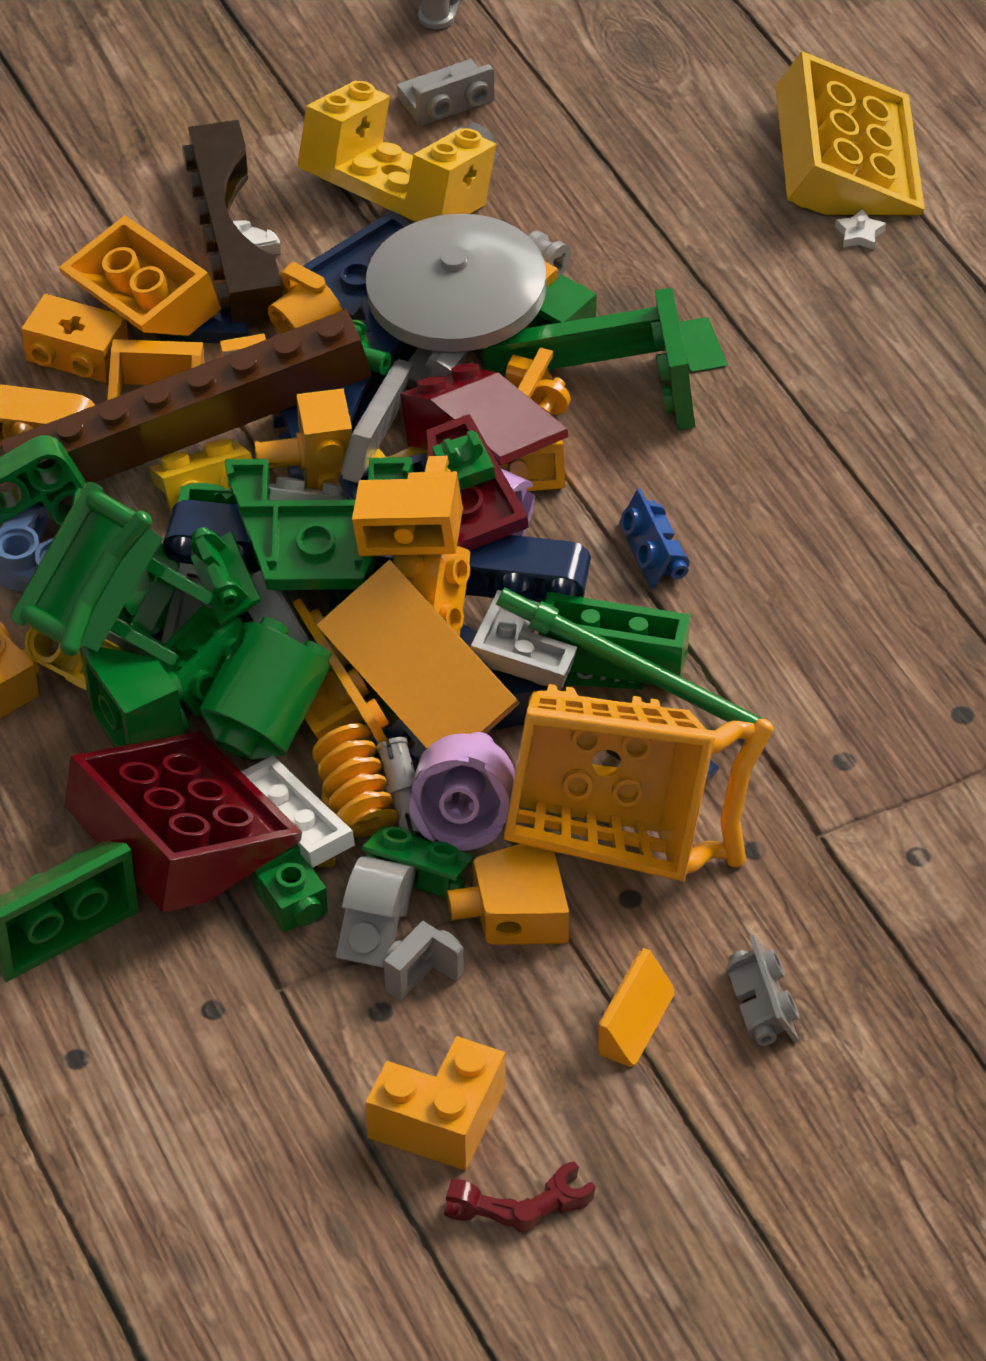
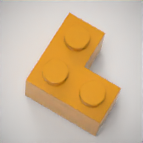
(438, 1114)

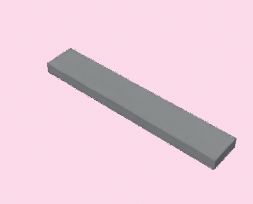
(376, 421)

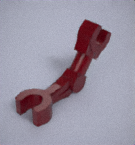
(466, 1201)

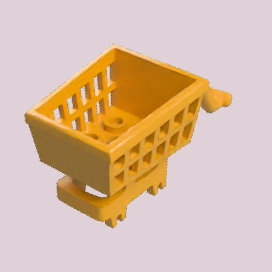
(653, 789)

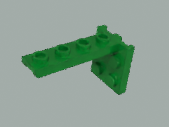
(608, 339)

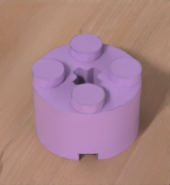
(462, 791)

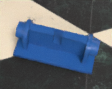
(651, 540)

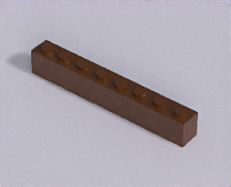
(207, 399)

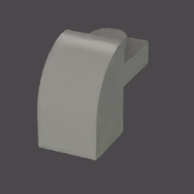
(374, 901)

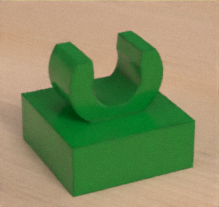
(468, 458)

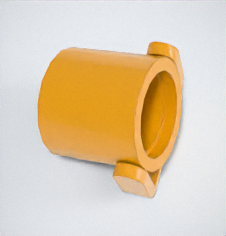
(304, 299)

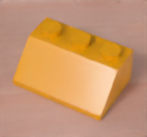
(144, 280)

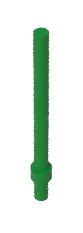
(545, 619)

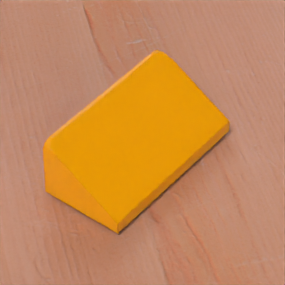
(635, 1011)

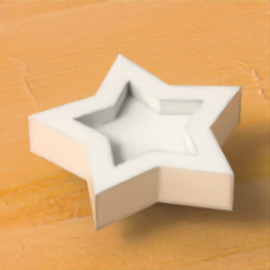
(860, 230)

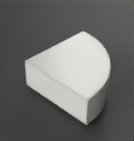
(265, 240)

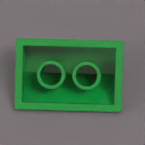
(65, 906)

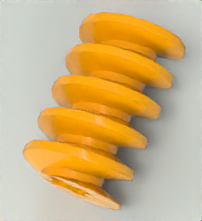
(353, 779)

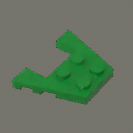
(304, 540)

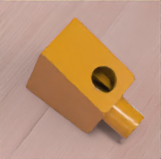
(516, 897)

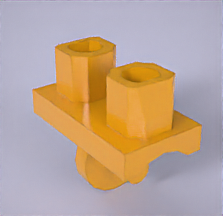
(537, 383)

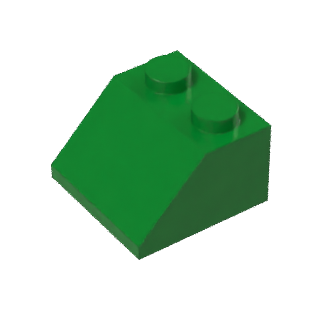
(132, 696)

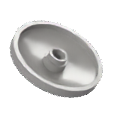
(456, 282)

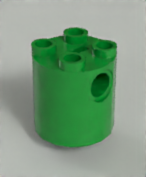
(263, 690)

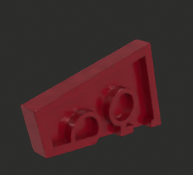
(489, 507)

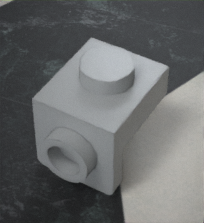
(417, 954)

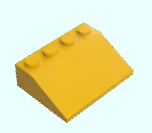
(846, 142)

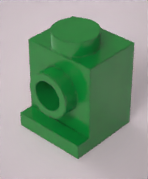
(290, 890)

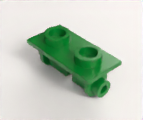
(223, 574)
(437, 862)

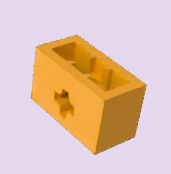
(72, 337)

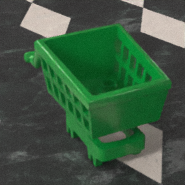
(92, 575)

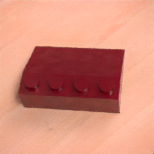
(181, 812)

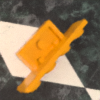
(341, 693)

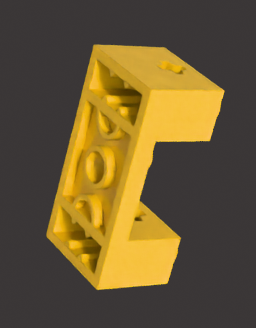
(347, 149)

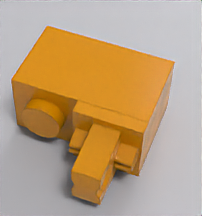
(409, 514)

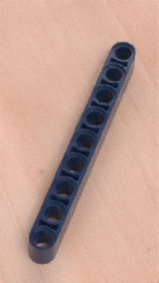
(515, 562)

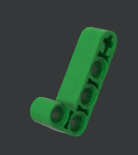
(35, 483)

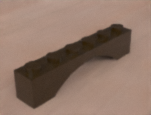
(246, 271)

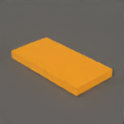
(416, 659)

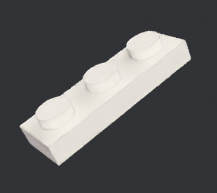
(322, 830)

